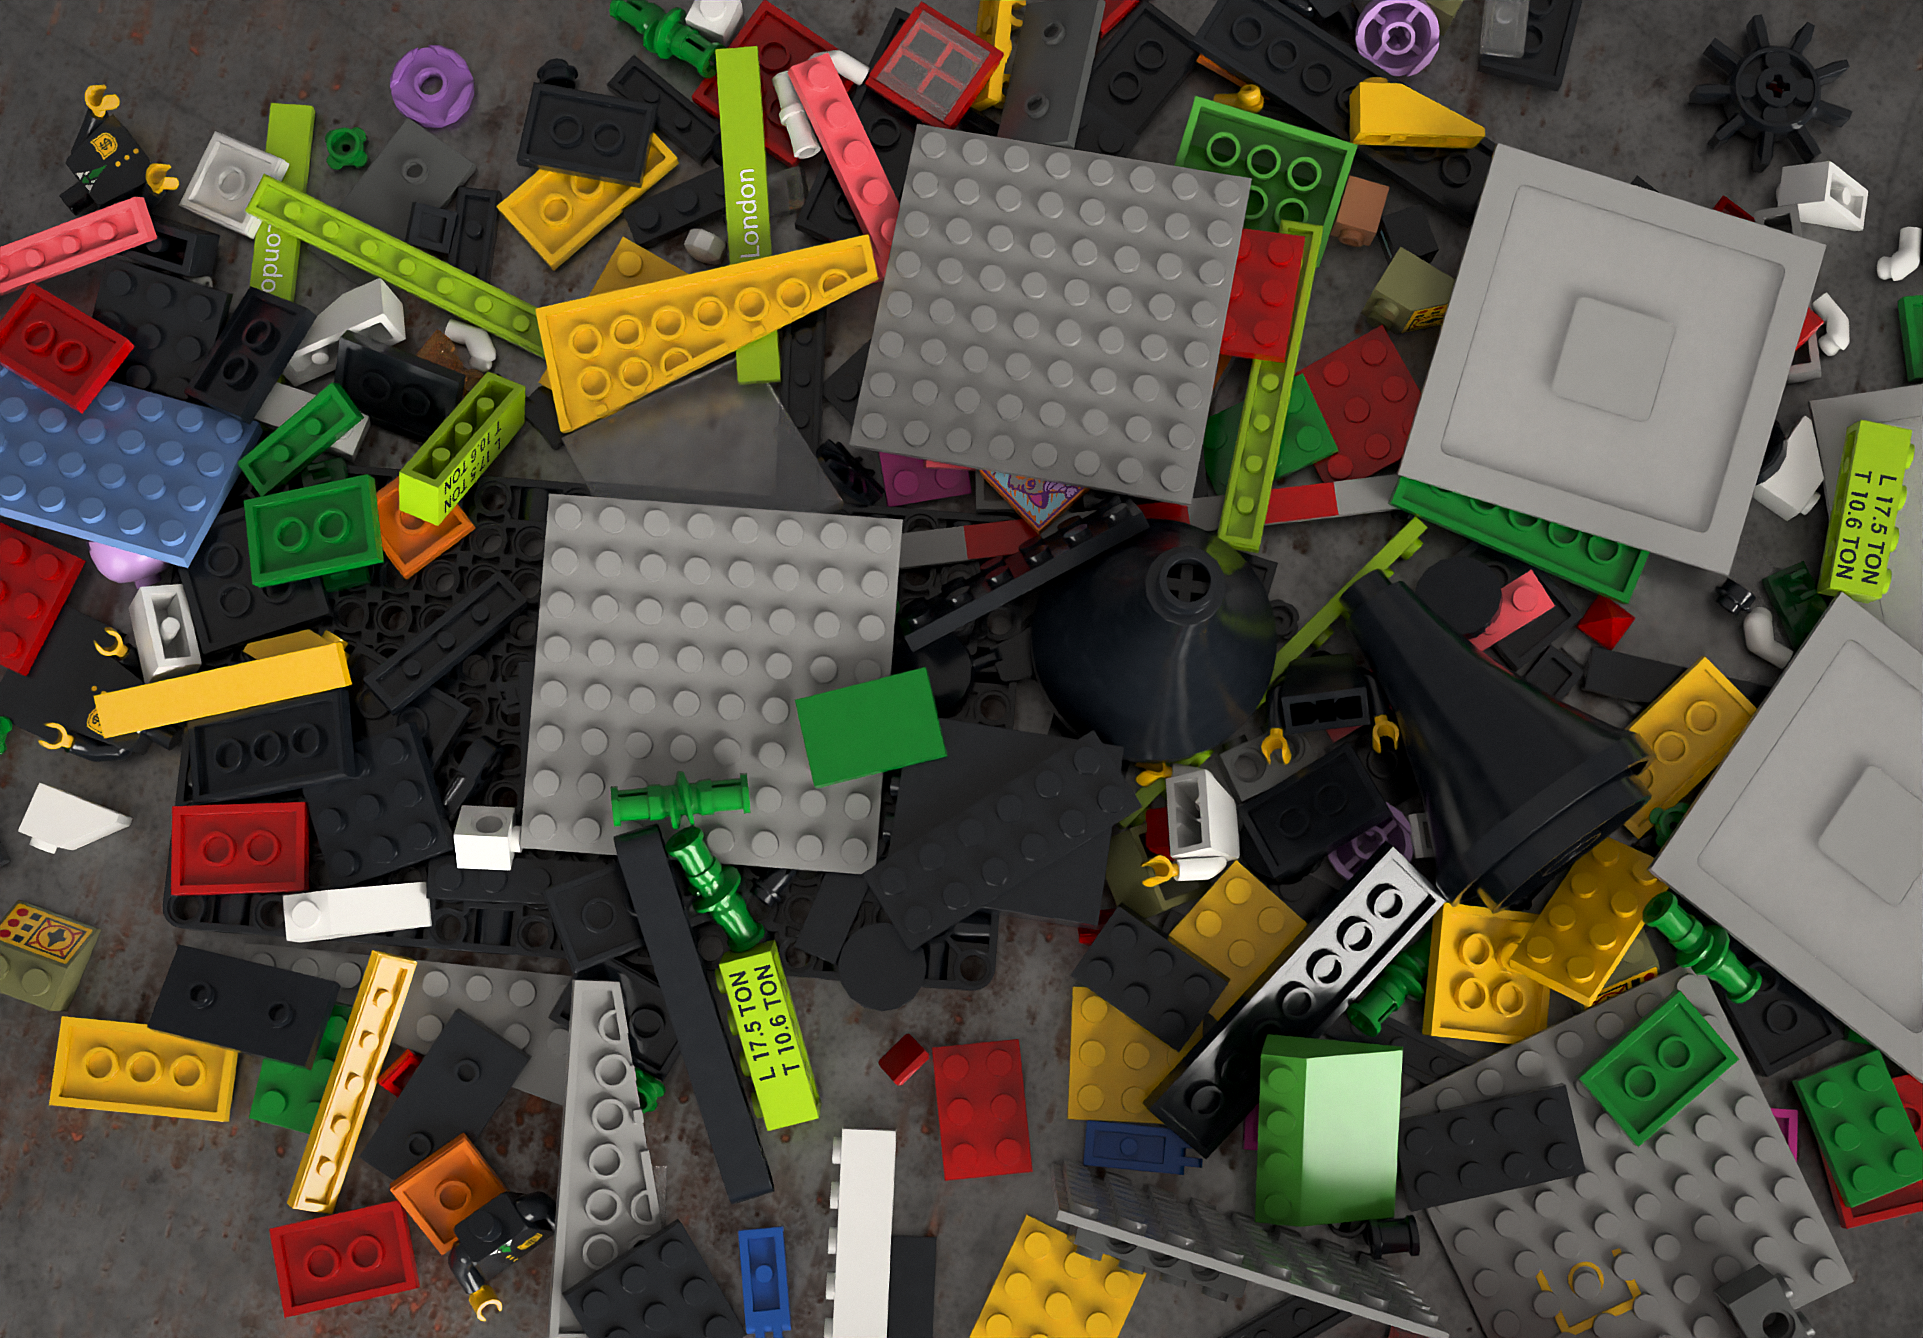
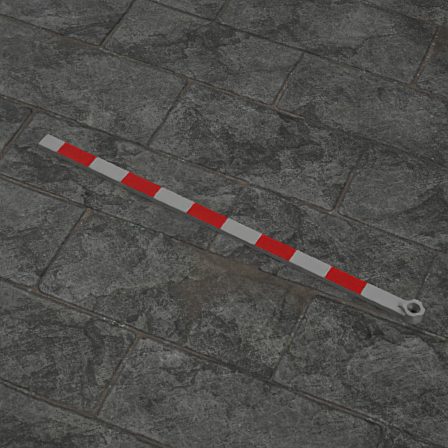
(1284, 506)

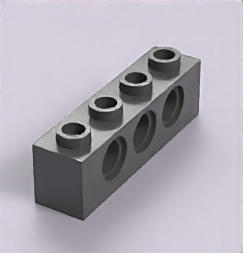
(1172, 1269)
(1755, 1296)

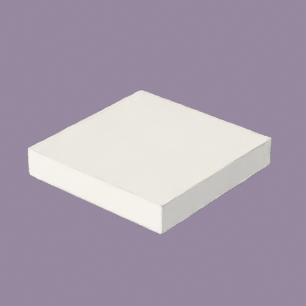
(228, 181)

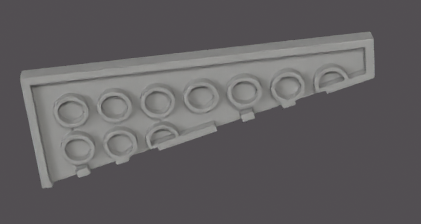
(502, 999)
(604, 1163)

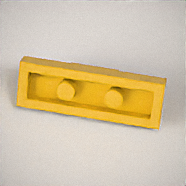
(994, 27)

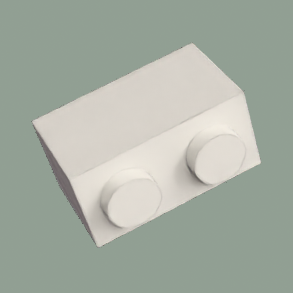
(164, 633)

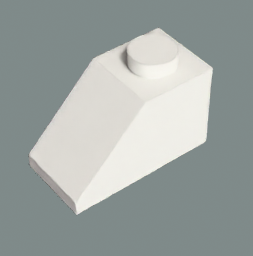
(1823, 195)
(1795, 484)
(67, 820)

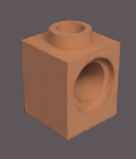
(1359, 212)

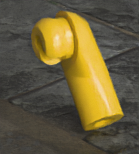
(1247, 99)

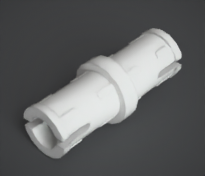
(795, 118)

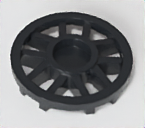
(849, 473)

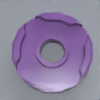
(435, 109)

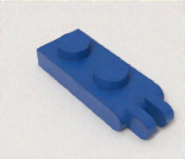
(1136, 1148)
(765, 1281)

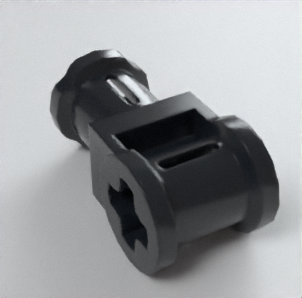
(1392, 1236)

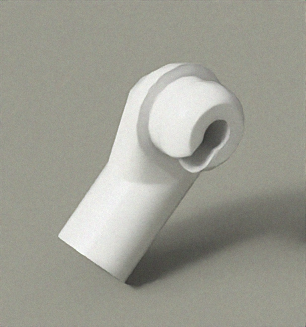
(847, 66)
(1904, 260)
(1836, 325)
(477, 343)
(1760, 638)

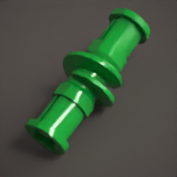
(668, 34)
(680, 799)
(715, 888)
(1702, 947)
(1397, 981)

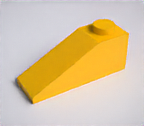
(1403, 117)

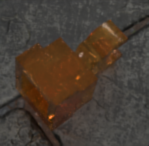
(439, 350)

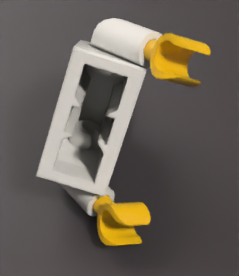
(1199, 822)

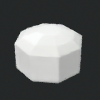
(705, 246)

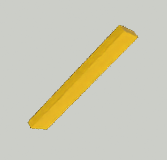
(223, 689)
(352, 1082)

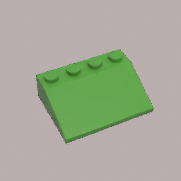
(1291, 168)
(1327, 1131)

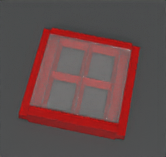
(934, 68)

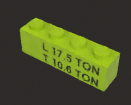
(461, 448)
(1866, 511)
(769, 1035)

